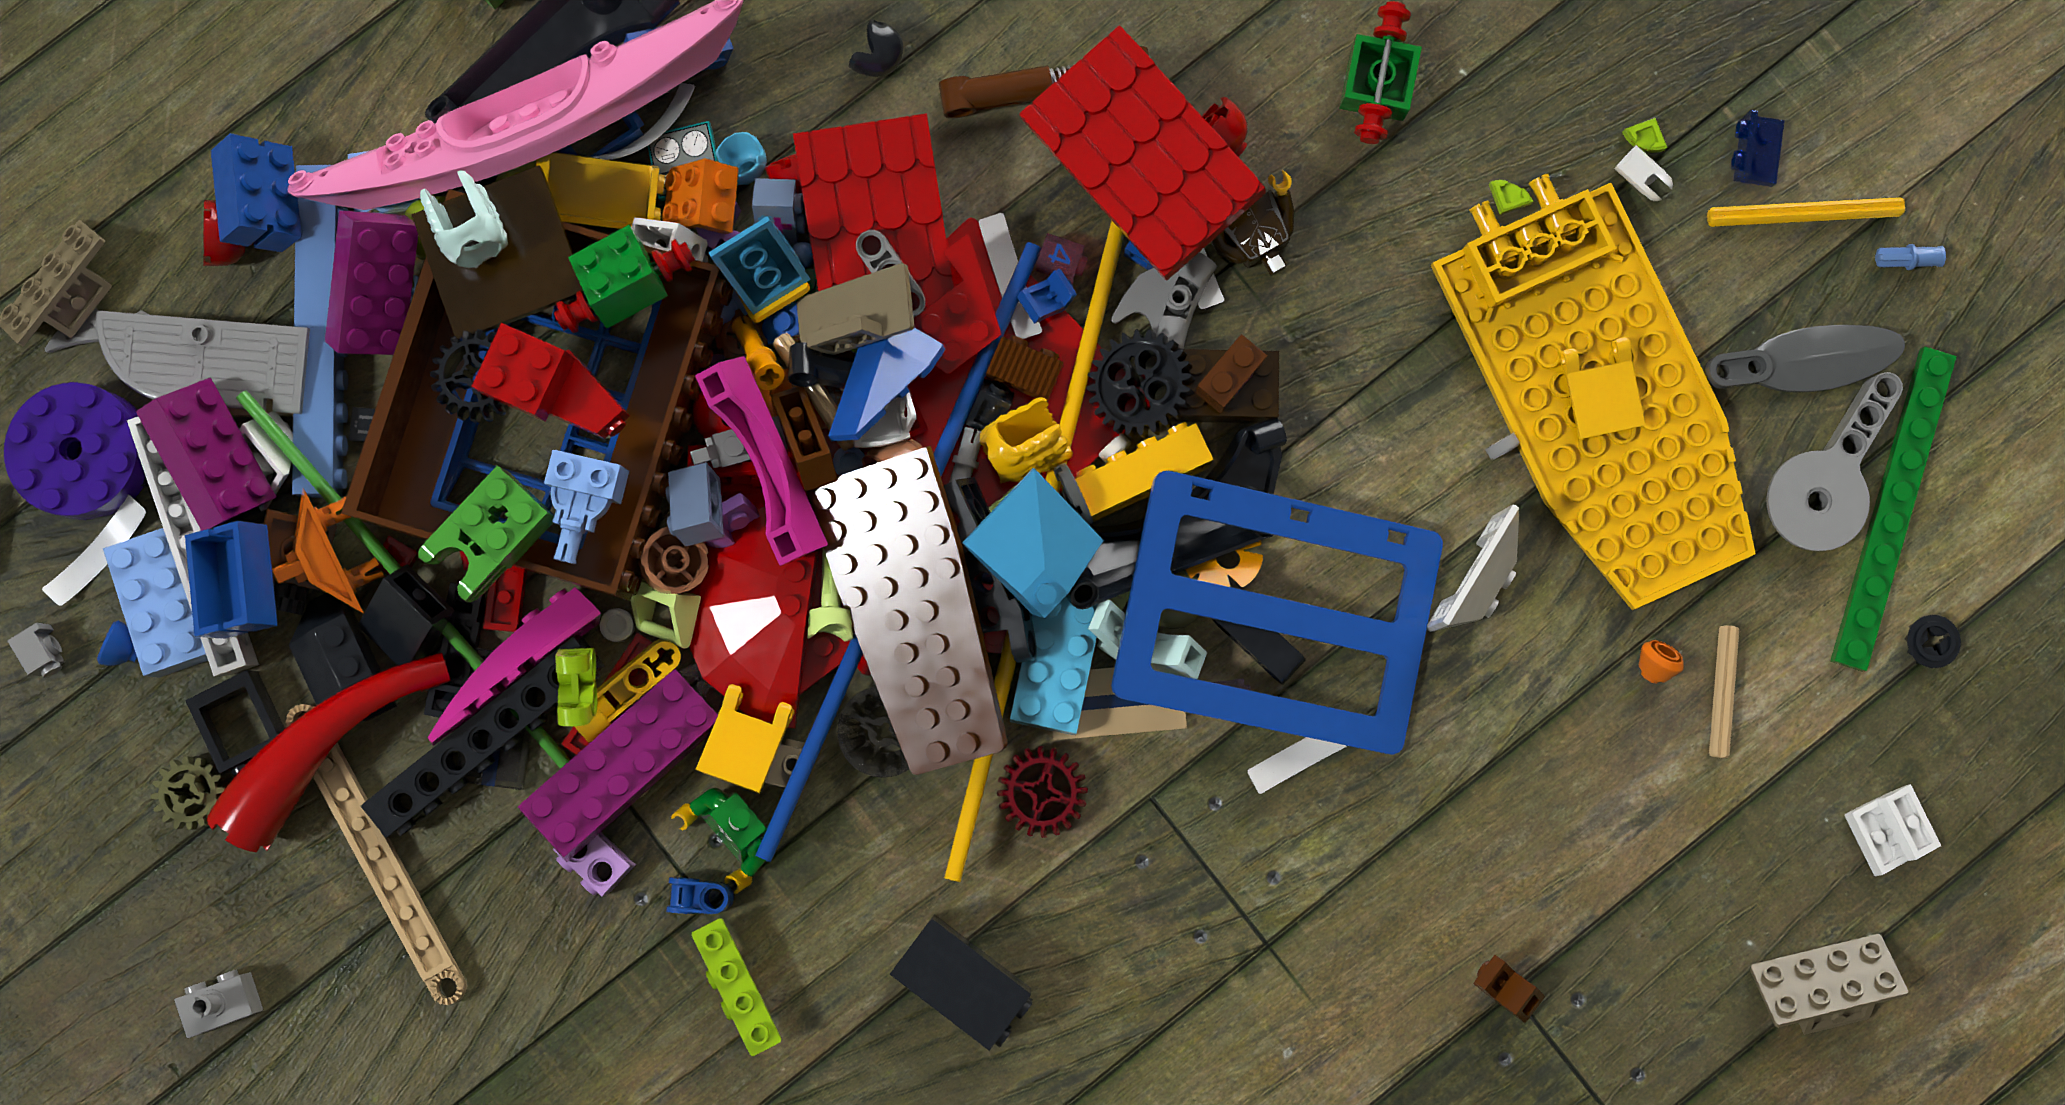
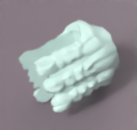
(482, 228)

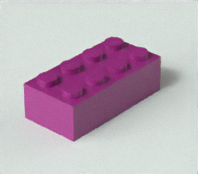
(370, 282)
(205, 454)

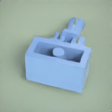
(581, 495)

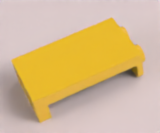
(602, 189)

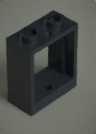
(200, 704)

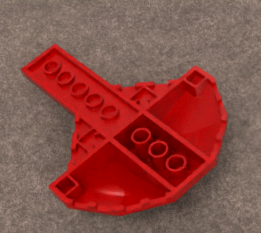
(756, 622)

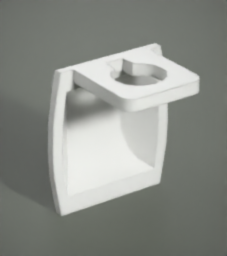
(892, 426)

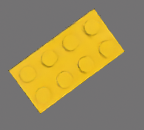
(1130, 476)

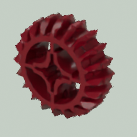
(1034, 819)

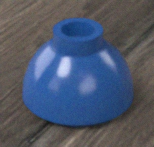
(117, 646)

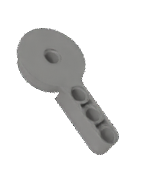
(1832, 475)

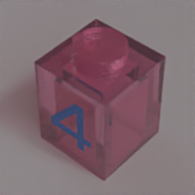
(1063, 255)

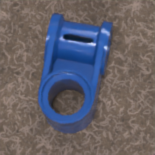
(692, 896)

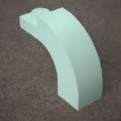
(1171, 653)

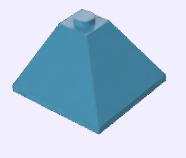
(1034, 544)

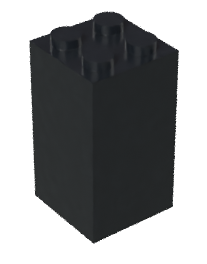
(963, 983)

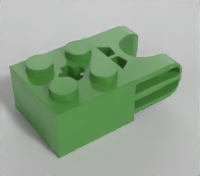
(486, 541)

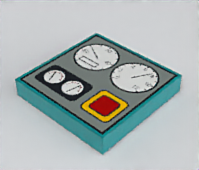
(682, 147)

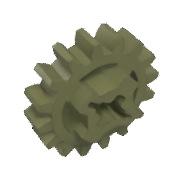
(183, 805)

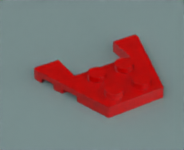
(964, 315)

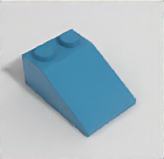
(760, 265)

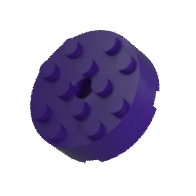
(44, 452)

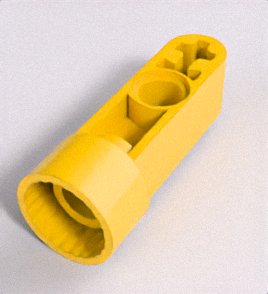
(625, 692)

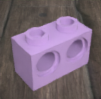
(598, 851)

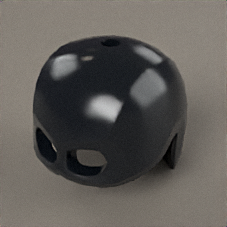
(885, 49)

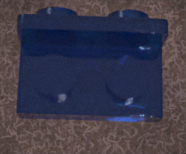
(1757, 150)

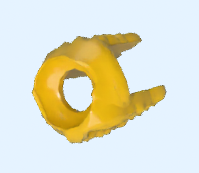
(1024, 441)

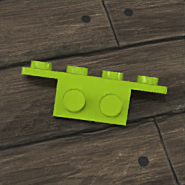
(739, 993)

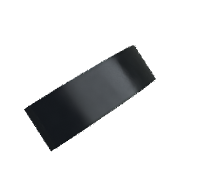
(468, 621)

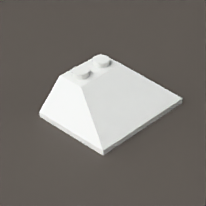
(1486, 576)

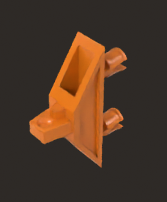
(315, 558)

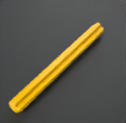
(1806, 212)

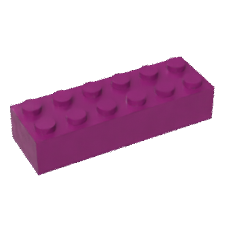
(619, 765)

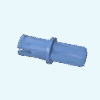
(1910, 256)

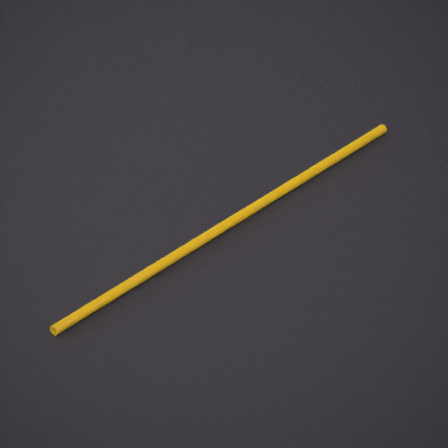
(1068, 425)

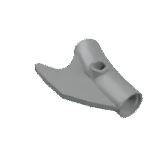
(1154, 298)

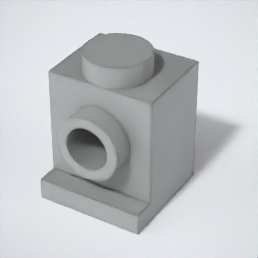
(37, 650)

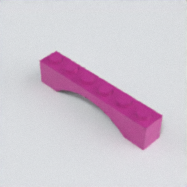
(738, 401)

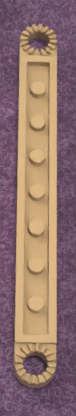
(386, 873)

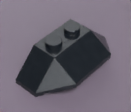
(333, 650)

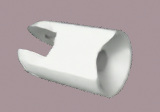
(1642, 171)

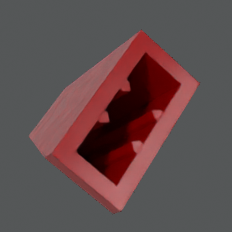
(588, 403)

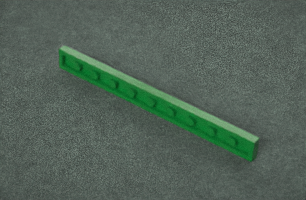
(1893, 509)

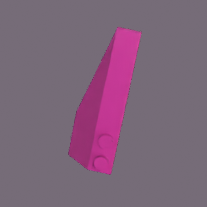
(529, 645)

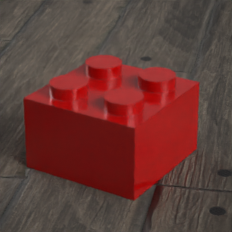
(523, 372)

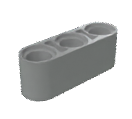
(886, 256)

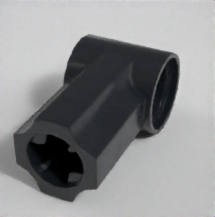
(811, 367)

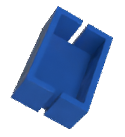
(254, 193)
(230, 580)

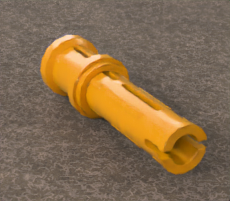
(759, 358)

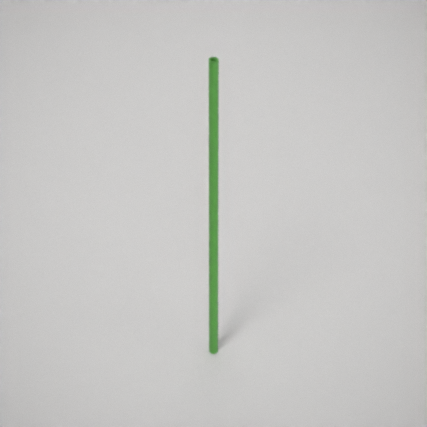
(377, 549)

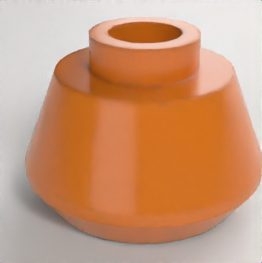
(1659, 662)

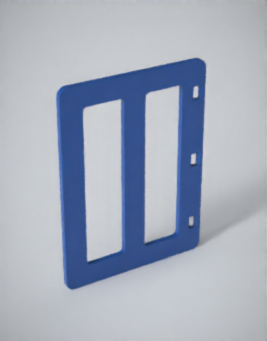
(1159, 589)

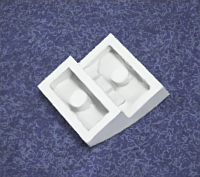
(1892, 830)

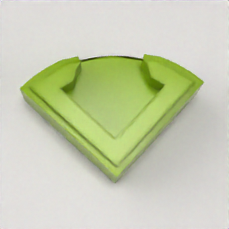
(1646, 136)
(1509, 196)

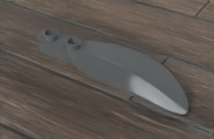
(1810, 359)

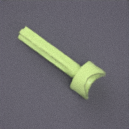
(831, 616)

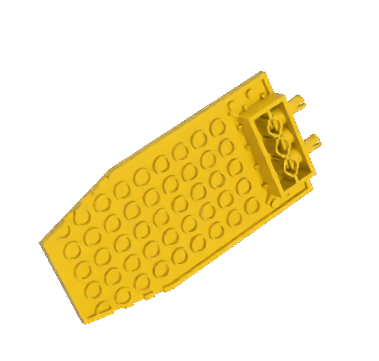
(1642, 501)

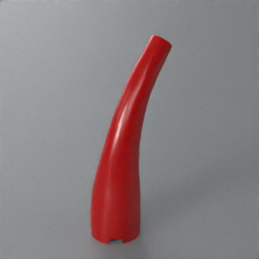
(274, 780)

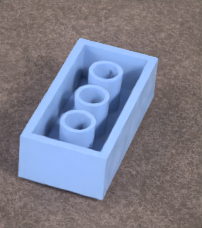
(154, 604)

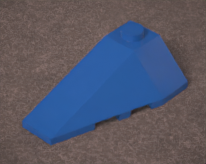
(880, 376)

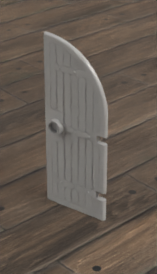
(170, 353)

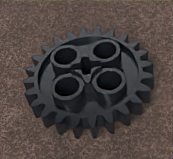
(1113, 395)

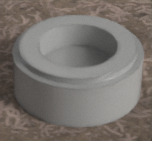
(1502, 446)

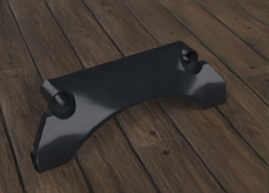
(543, 40)
(1248, 462)

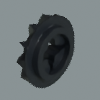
(1946, 648)

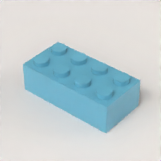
(1055, 683)

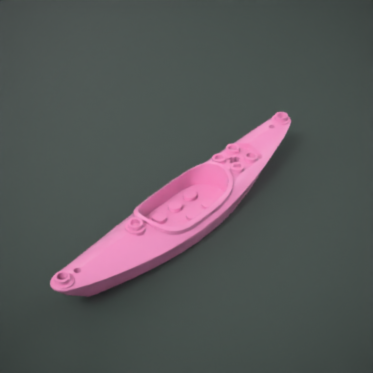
(527, 117)

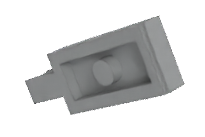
(726, 448)

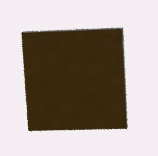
(524, 276)

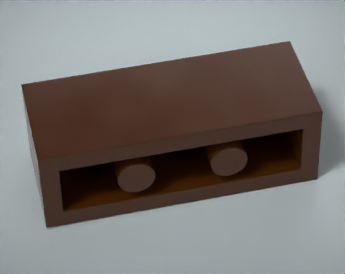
(804, 438)

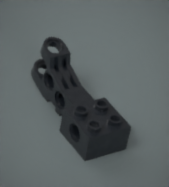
(969, 504)

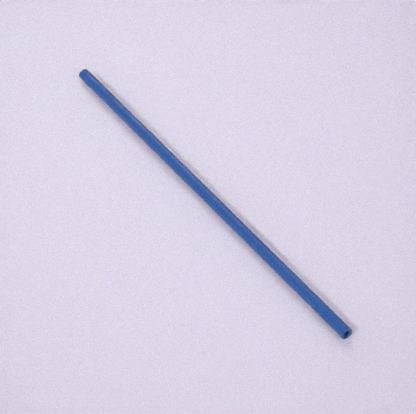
(853, 652)

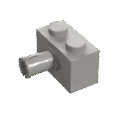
(218, 1004)

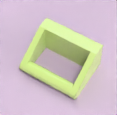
(682, 609)

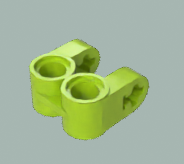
(576, 686)

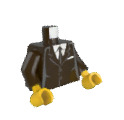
(1261, 230)

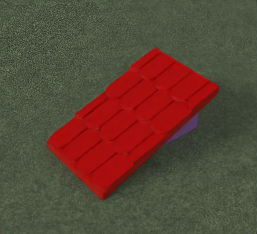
(1143, 152)
(879, 181)

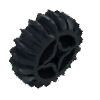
(450, 380)

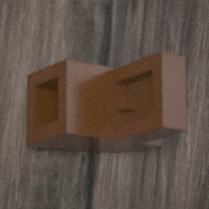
(1508, 988)

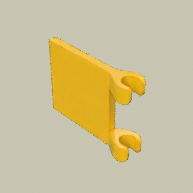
(1604, 396)
(743, 746)

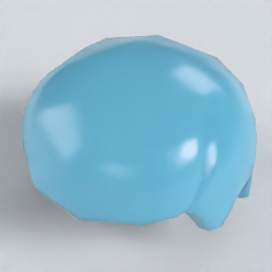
(744, 152)

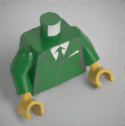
(734, 825)

